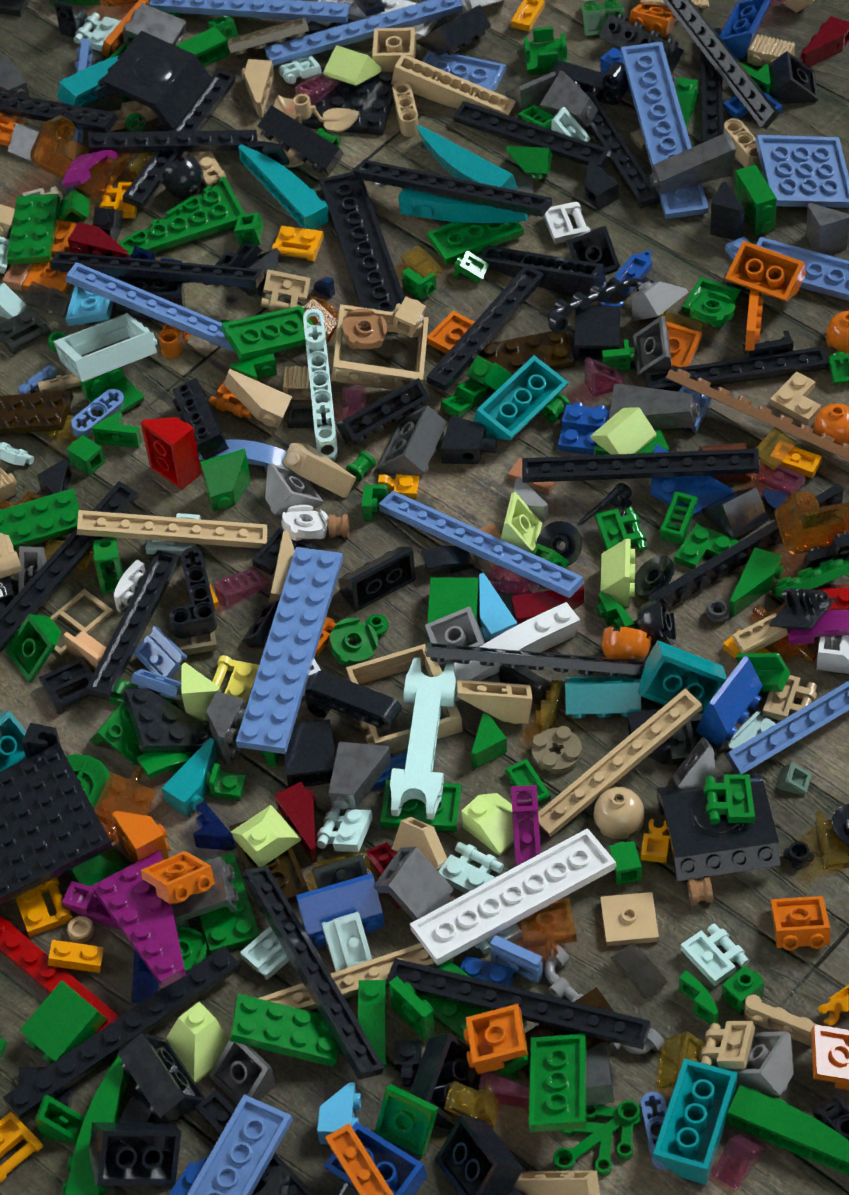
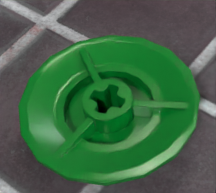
(91, 775)

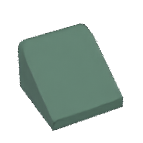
(794, 779)

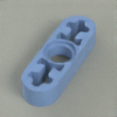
(98, 404)
(650, 1121)

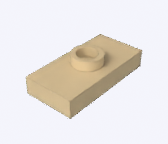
(758, 635)

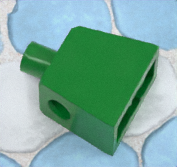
(105, 556)

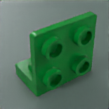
(596, 15)
(113, 379)
(119, 734)

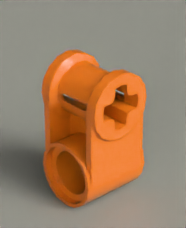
(172, 341)

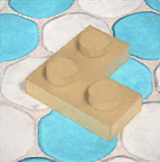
(793, 401)

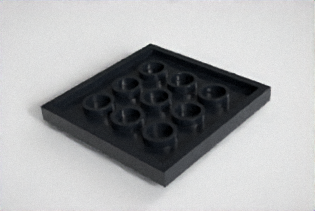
(371, 98)

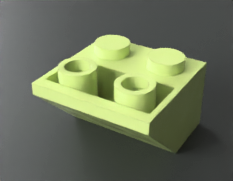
(619, 572)

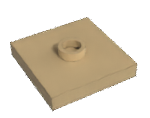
(629, 919)

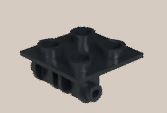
(802, 608)

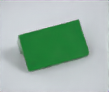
(770, 670)

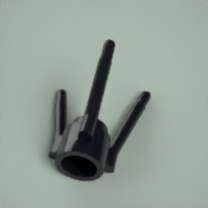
(617, 497)

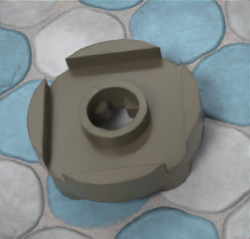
(556, 738)

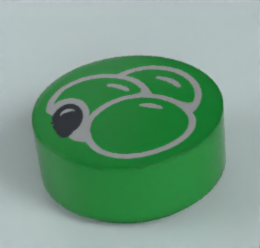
(135, 122)

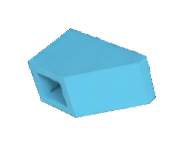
(338, 1111)

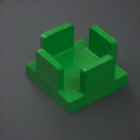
(544, 51)

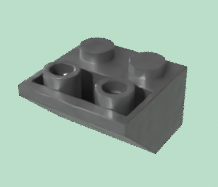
(225, 719)

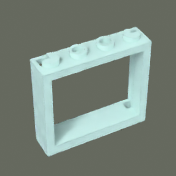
(139, 346)

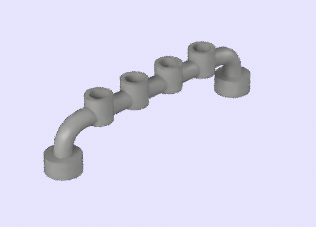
(561, 987)

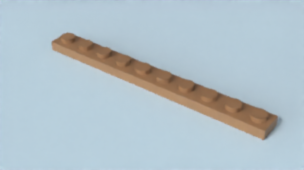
(762, 413)

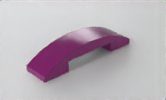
(79, 169)
(830, 624)
(525, 822)
(83, 901)

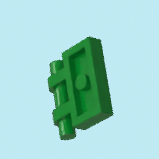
(613, 530)
(737, 796)

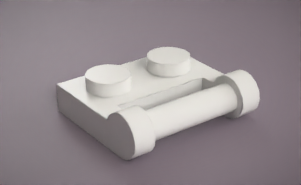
(559, 222)

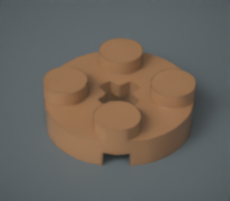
(364, 339)

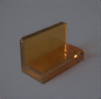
(329, 313)

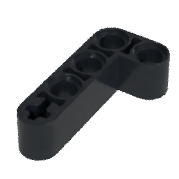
(606, 87)
(199, 616)
(336, 693)

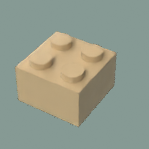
(391, 44)

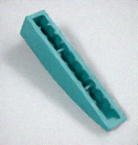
(80, 86)
(463, 163)
(286, 188)
(450, 209)

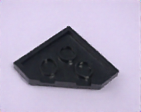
(162, 725)

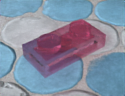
(780, 479)

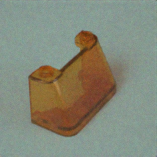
(56, 151)
(808, 525)

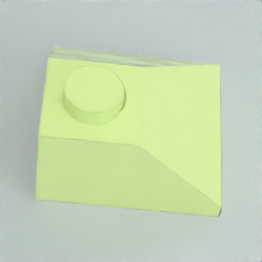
(490, 821)
(265, 836)
(198, 1041)

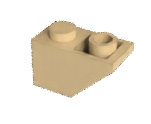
(424, 837)

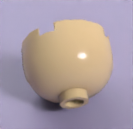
(619, 813)

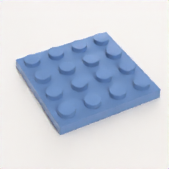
(804, 170)

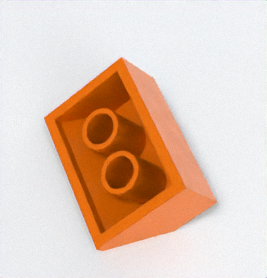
(766, 271)

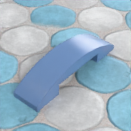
(256, 452)

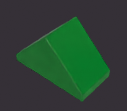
(489, 742)
(58, 1121)

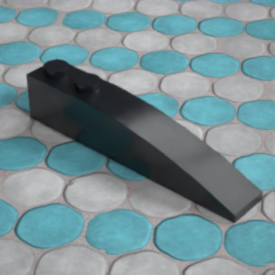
(559, 273)

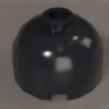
(183, 177)
(656, 621)

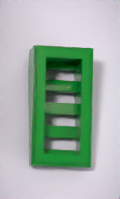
(540, 117)
(674, 532)

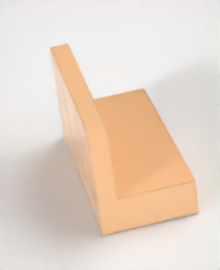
(86, 647)

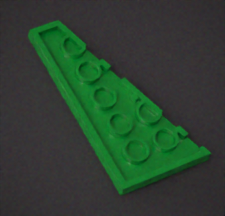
(190, 220)

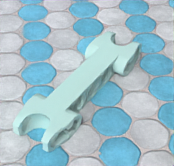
(320, 395)
(418, 778)

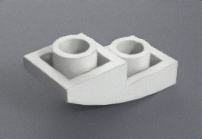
(128, 583)

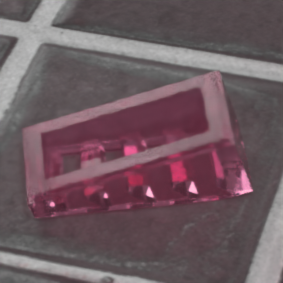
(315, 94)
(513, 586)
(237, 594)
(506, 1091)

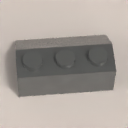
(412, 443)

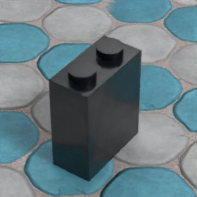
(595, 331)
(310, 754)

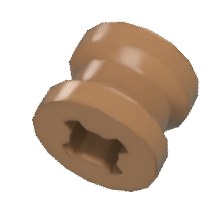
(338, 526)
(700, 890)

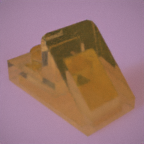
(473, 1103)

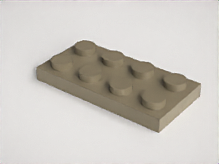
(260, 38)

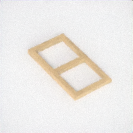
(61, 612)

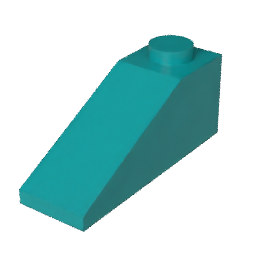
(188, 785)

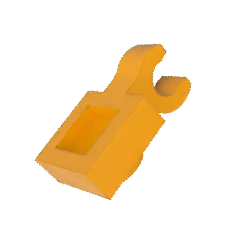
(403, 484)
(836, 1004)

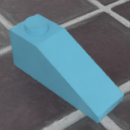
(494, 614)

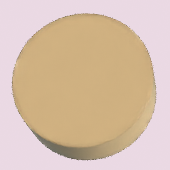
(80, 929)

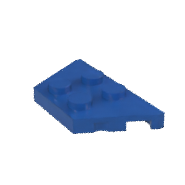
(704, 487)

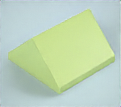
(351, 66)
(625, 432)
(521, 525)
(196, 692)

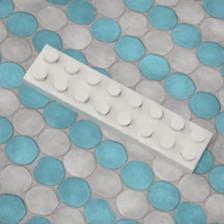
(512, 896)

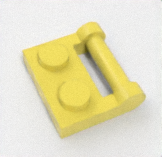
(242, 677)

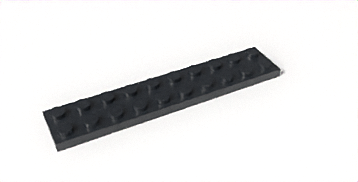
(362, 242)

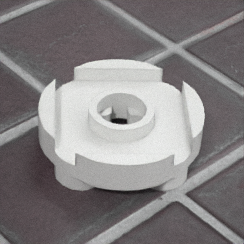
(304, 522)

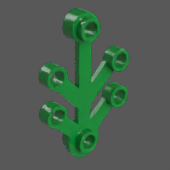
(601, 1134)

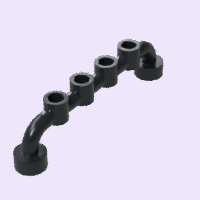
(562, 309)

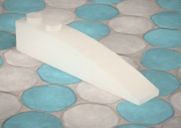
(532, 635)

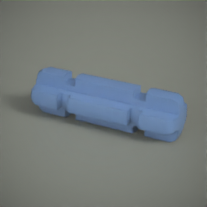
(48, 373)

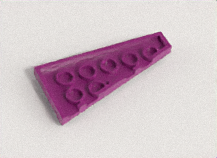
(144, 919)

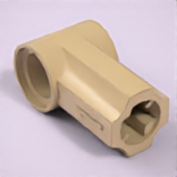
(8, 558)

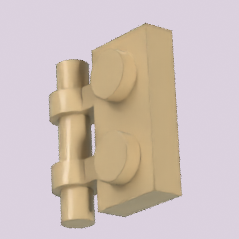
(284, 285)
(781, 704)
(734, 1047)

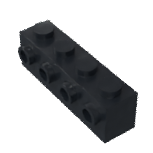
(623, 34)
(300, 139)
(382, 410)
(197, 411)

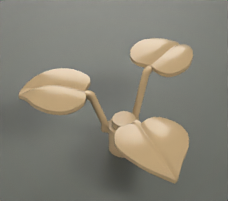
(300, 109)

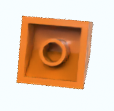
(140, 835)

